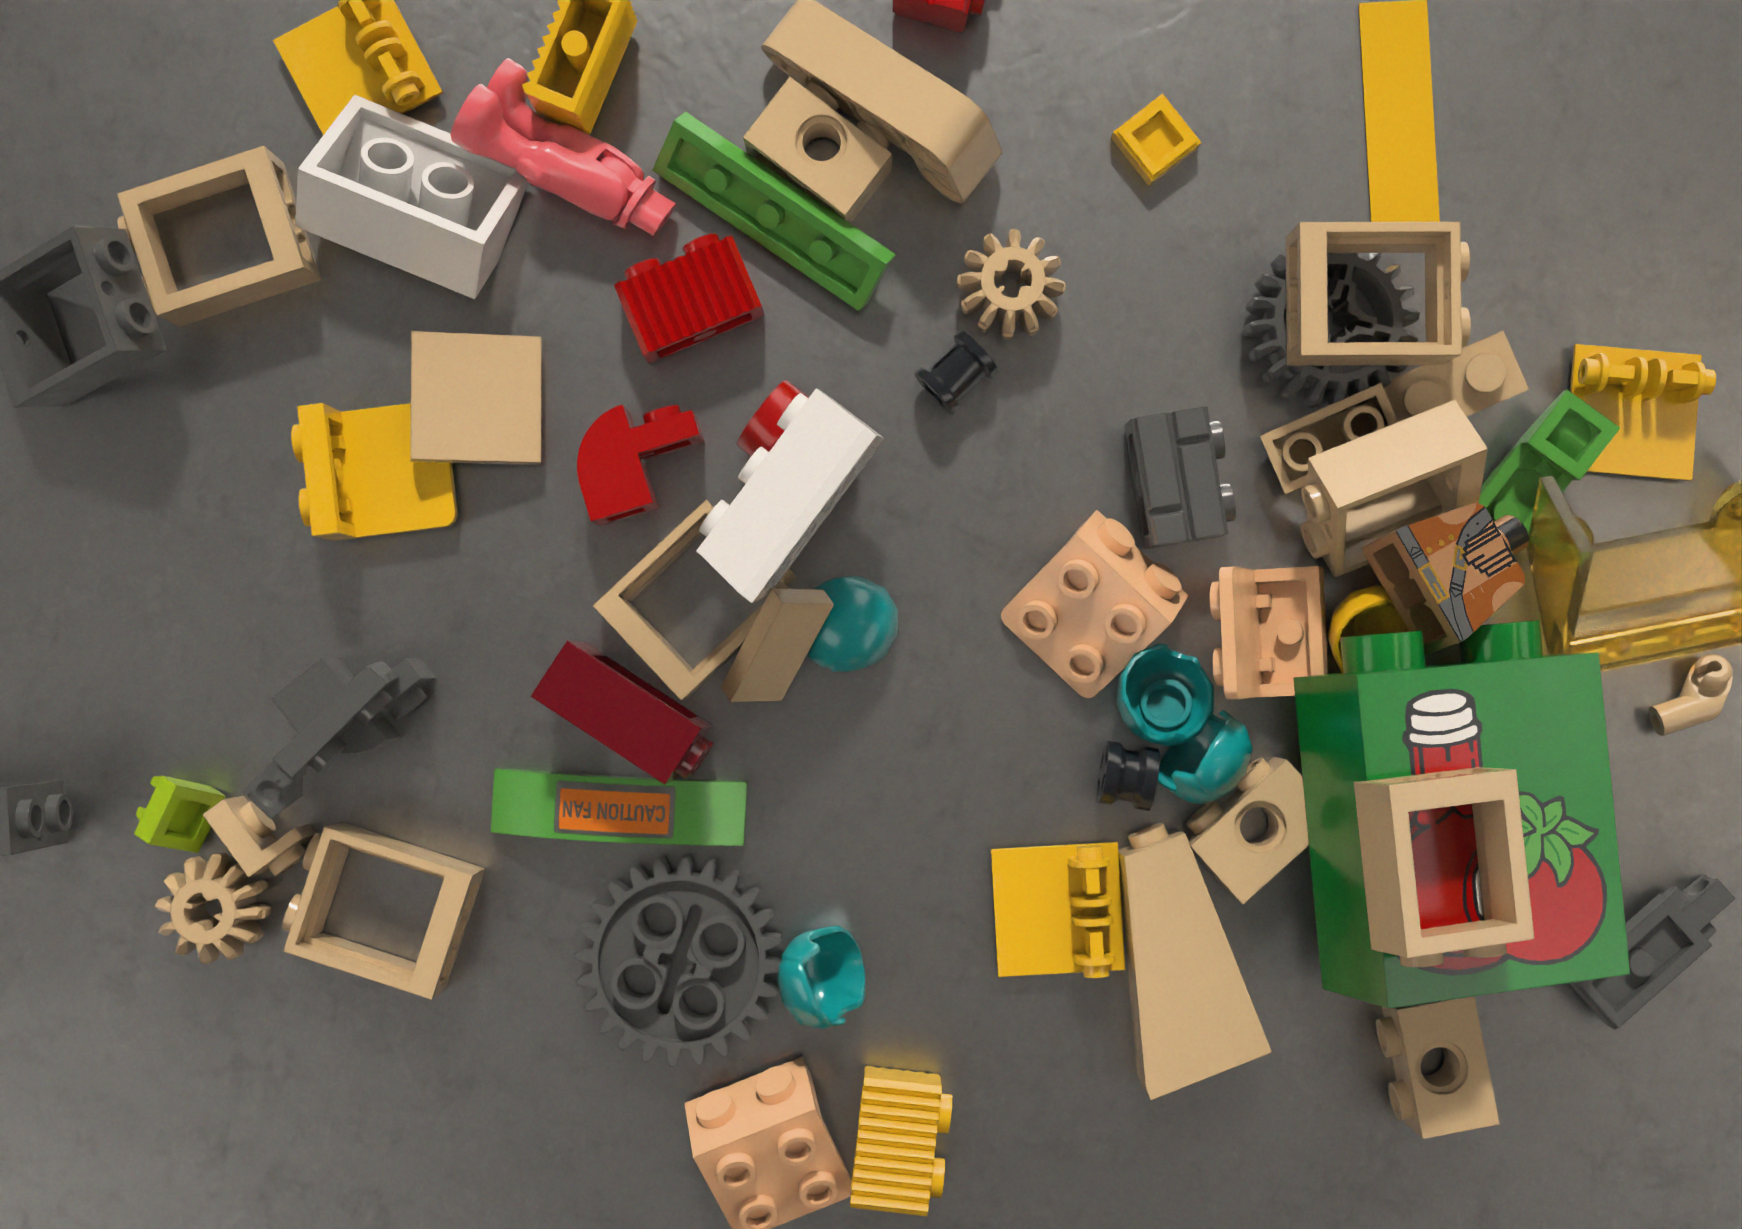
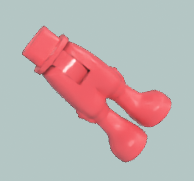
(556, 156)

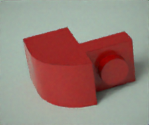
(614, 456)

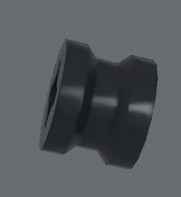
(1128, 775)

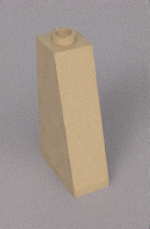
(1182, 975)

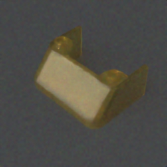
(1637, 593)

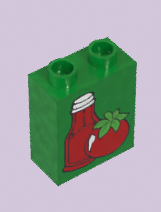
(1488, 711)

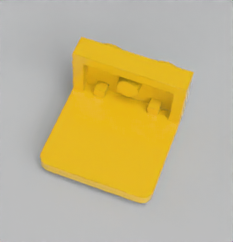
(364, 477)

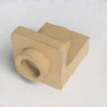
(250, 840)

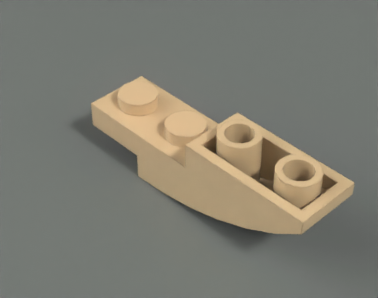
(1475, 379)

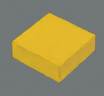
(1155, 139)

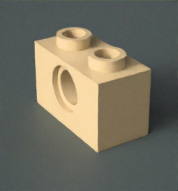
(807, 113)
(1216, 836)
(1461, 1091)

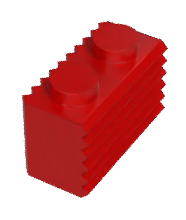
(688, 297)

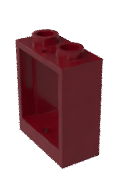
(624, 712)

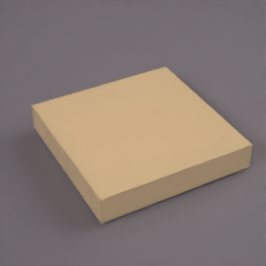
(475, 398)

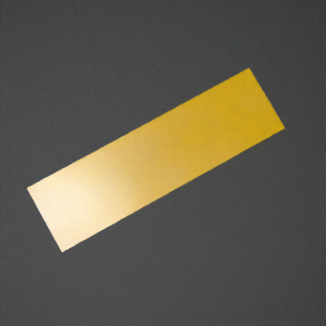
(1399, 111)

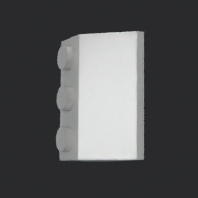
(408, 197)
(786, 494)

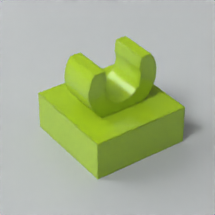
(176, 814)

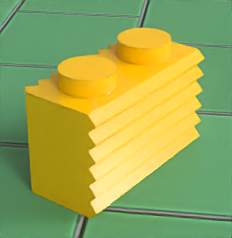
(580, 60)
(898, 1141)

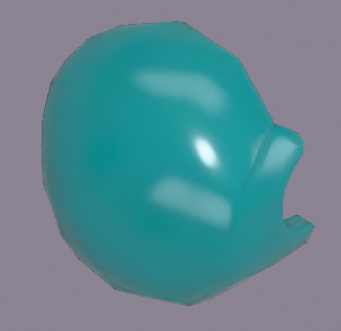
(858, 626)
(1165, 696)
(1208, 763)
(822, 977)

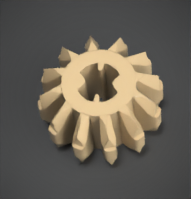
(990, 271)
(189, 914)

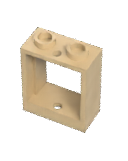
(275, 200)
(1307, 301)
(1390, 482)
(643, 636)
(1390, 865)
(445, 931)

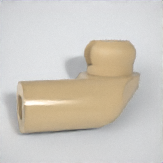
(1699, 699)

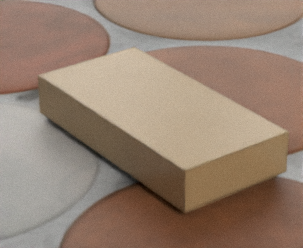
(776, 645)

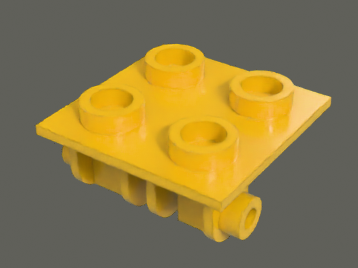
(359, 52)
(1651, 401)
(1058, 909)

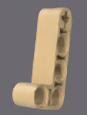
(879, 86)

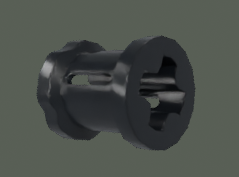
(956, 372)

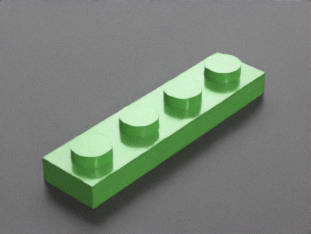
(772, 211)

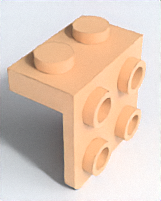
(1095, 605)
(1268, 629)
(767, 1148)

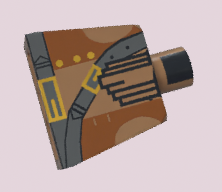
(1450, 571)

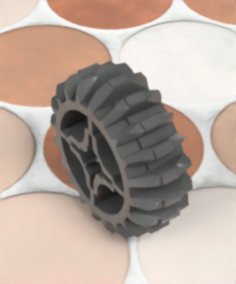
(1347, 274)

